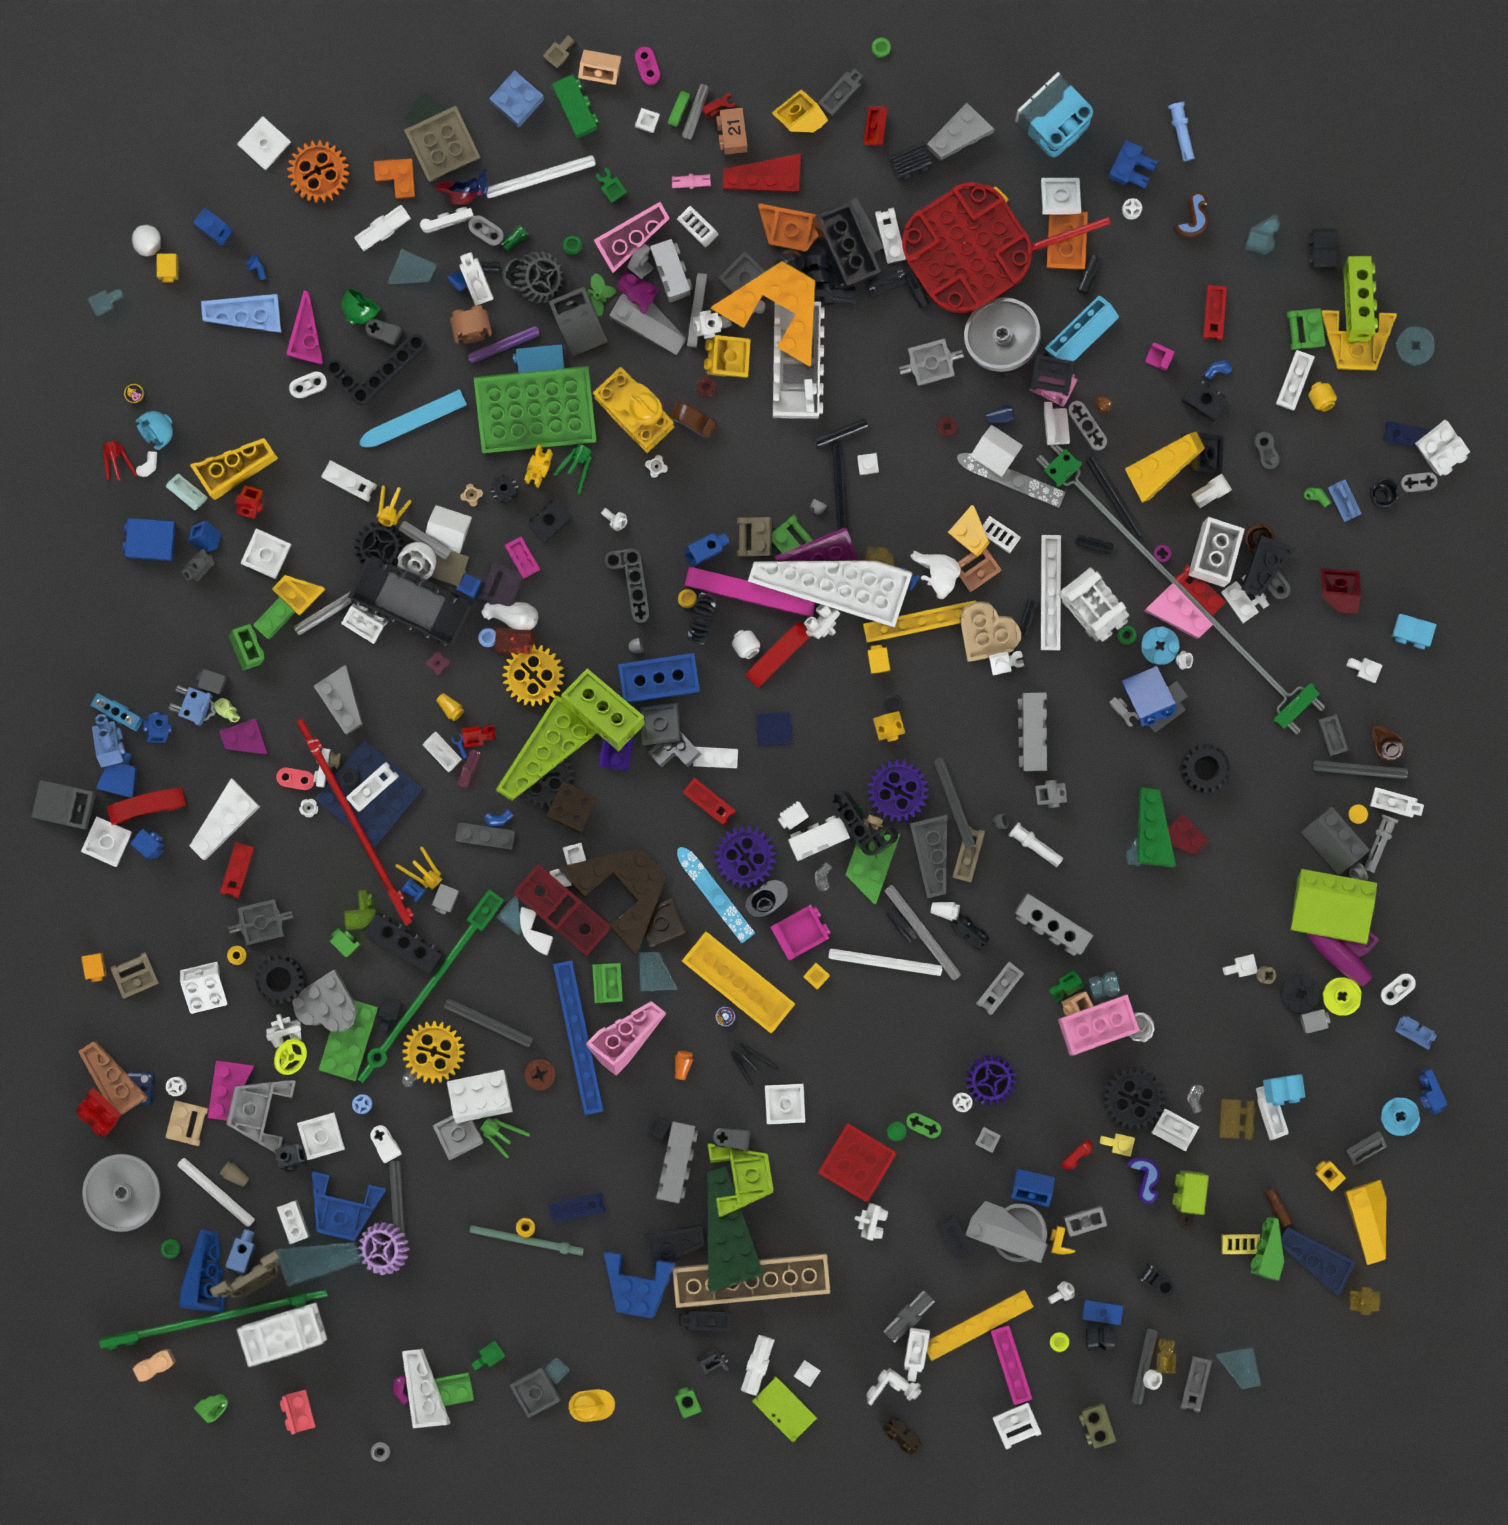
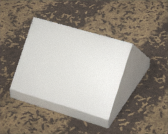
(996, 450)
(448, 528)

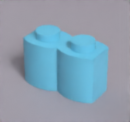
(1413, 631)
(1283, 1089)

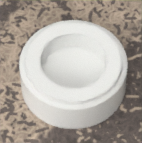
(1152, 1379)

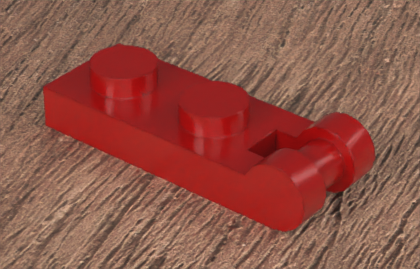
(1214, 311)
(1201, 592)
(708, 801)
(237, 869)

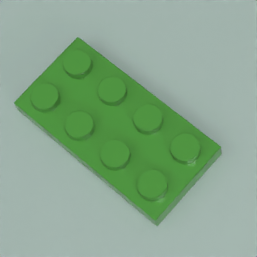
(347, 1048)

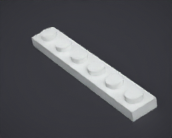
(1049, 591)

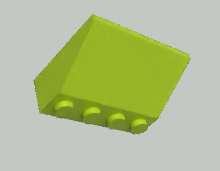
(1333, 906)

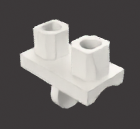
(823, 624)
(283, 1027)
(869, 1220)

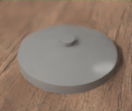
(1002, 334)
(121, 1192)

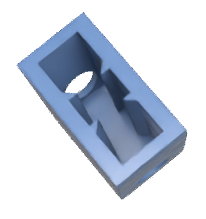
(238, 1261)

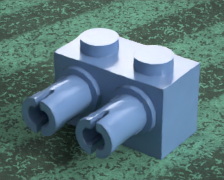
(107, 742)

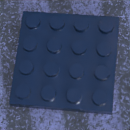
(383, 810)

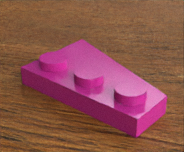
(226, 1077)

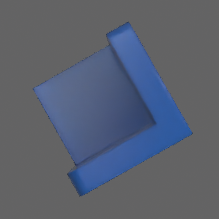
(204, 536)
(469, 586)

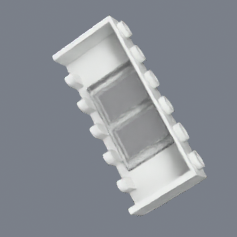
(790, 372)

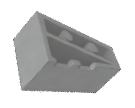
(961, 130)
(671, 270)
(340, 699)

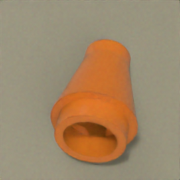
(682, 1064)

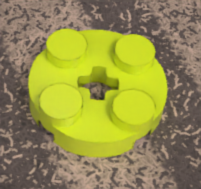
(1342, 985)

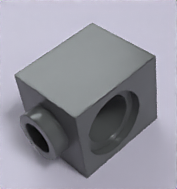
(211, 681)

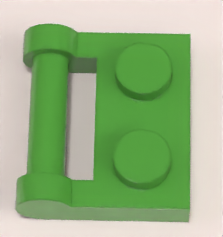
(1312, 329)
(784, 540)

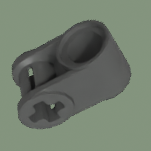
(388, 333)
(735, 1138)

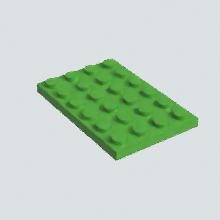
(535, 409)

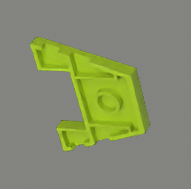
(749, 1173)

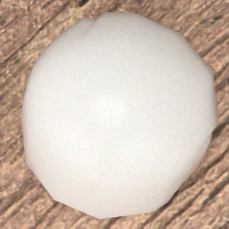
(146, 240)
(1145, 1026)

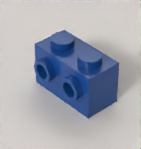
(148, 844)
(1032, 1185)

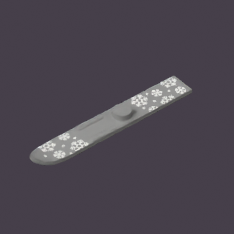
(1015, 481)

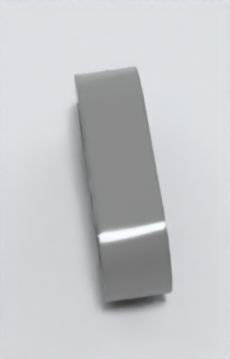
(1418, 487)

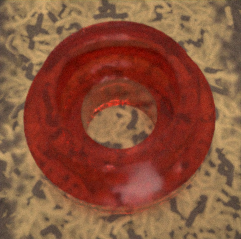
(710, 382)
(947, 432)

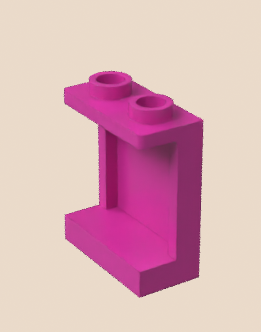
(800, 932)

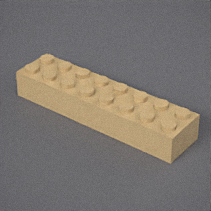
(781, 1279)

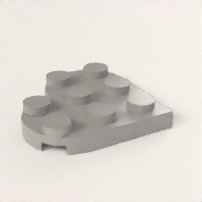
(326, 1003)

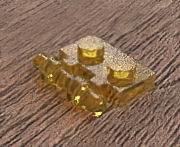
(1230, 1119)

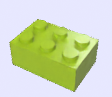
(1190, 1192)

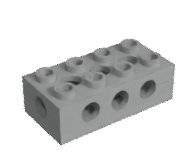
(1080, 936)

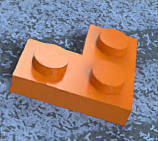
(401, 172)

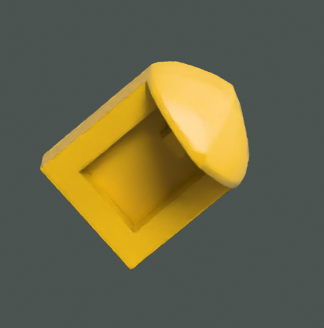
(1057, 1238)

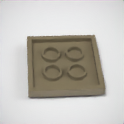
(442, 144)

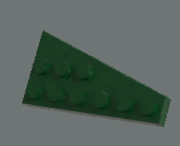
(730, 1246)

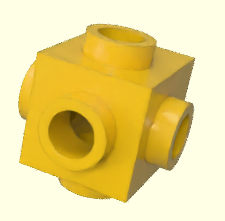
(889, 726)

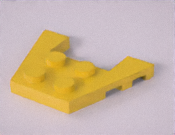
(1357, 355)

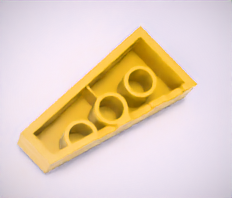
(233, 467)
(1160, 467)

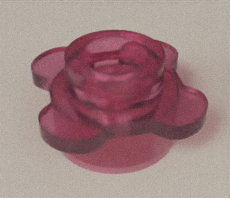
(437, 668)

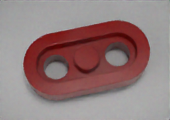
(1083, 1150)

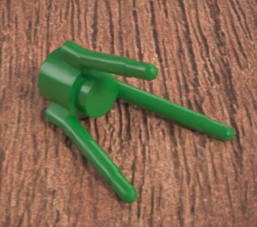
(580, 455)

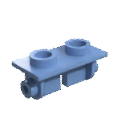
(1344, 500)
(1409, 1029)

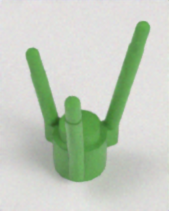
(491, 1127)

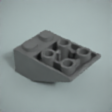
(578, 321)
(63, 804)

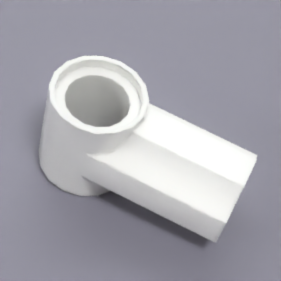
(1214, 489)

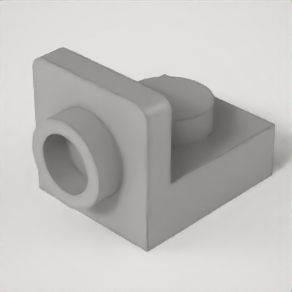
(638, 262)

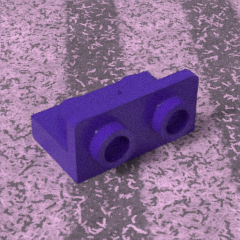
(615, 759)

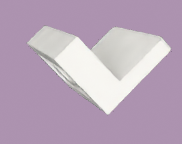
(1056, 425)

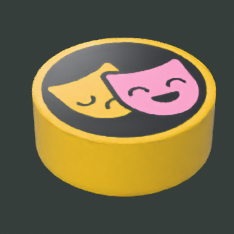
(134, 393)

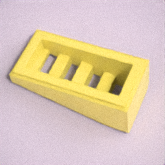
(1224, 1243)

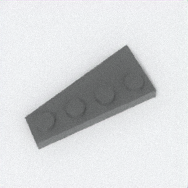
(931, 850)

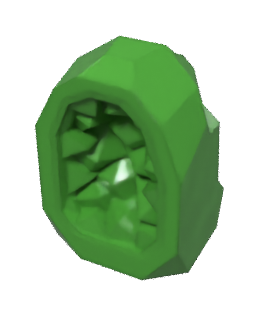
(211, 1407)

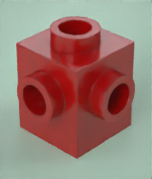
(249, 506)

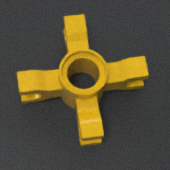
(538, 466)

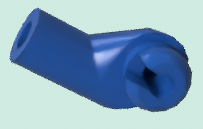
(1219, 366)
(498, 821)

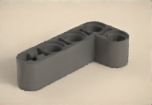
(632, 586)

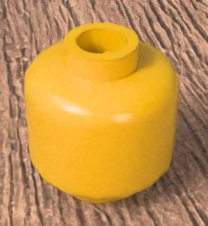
(1322, 396)

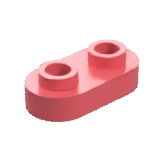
(295, 778)

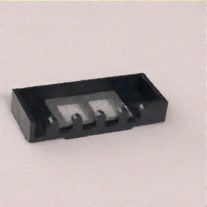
(410, 600)

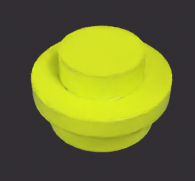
(1059, 1342)

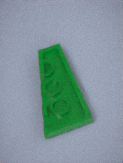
(1153, 833)

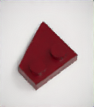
(1186, 836)

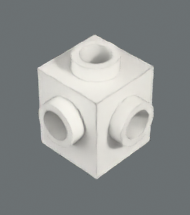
(701, 326)

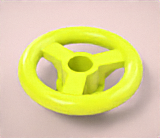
(286, 1055)

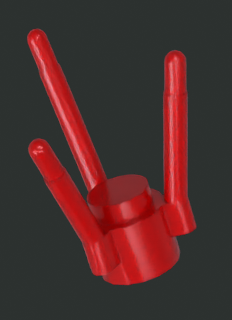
(112, 450)

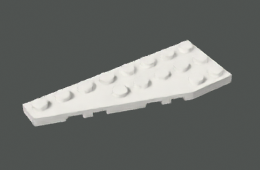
(855, 587)

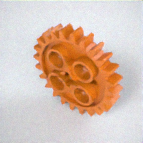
(325, 187)

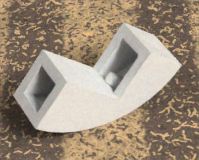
(537, 940)

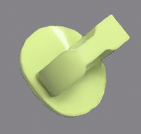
(226, 710)

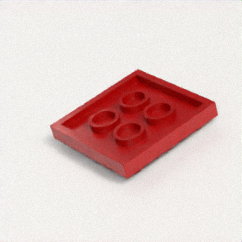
(857, 1162)

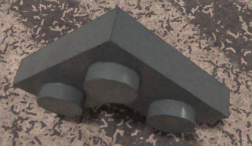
(683, 749)

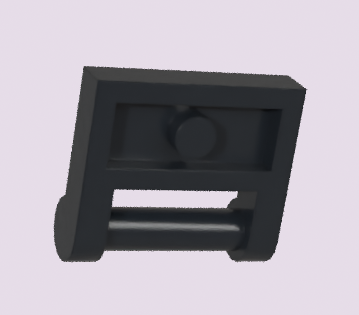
(1052, 368)

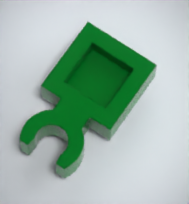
(613, 188)

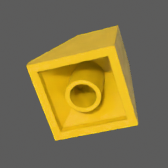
(800, 113)

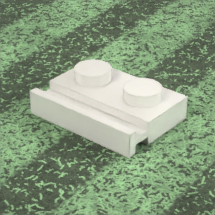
(1175, 1129)

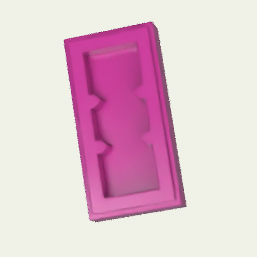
(522, 557)

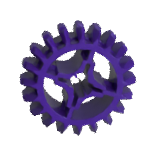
(995, 1096)

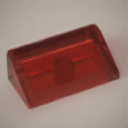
(514, 641)

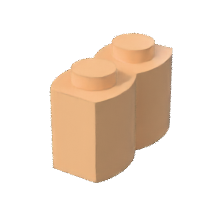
(151, 1366)

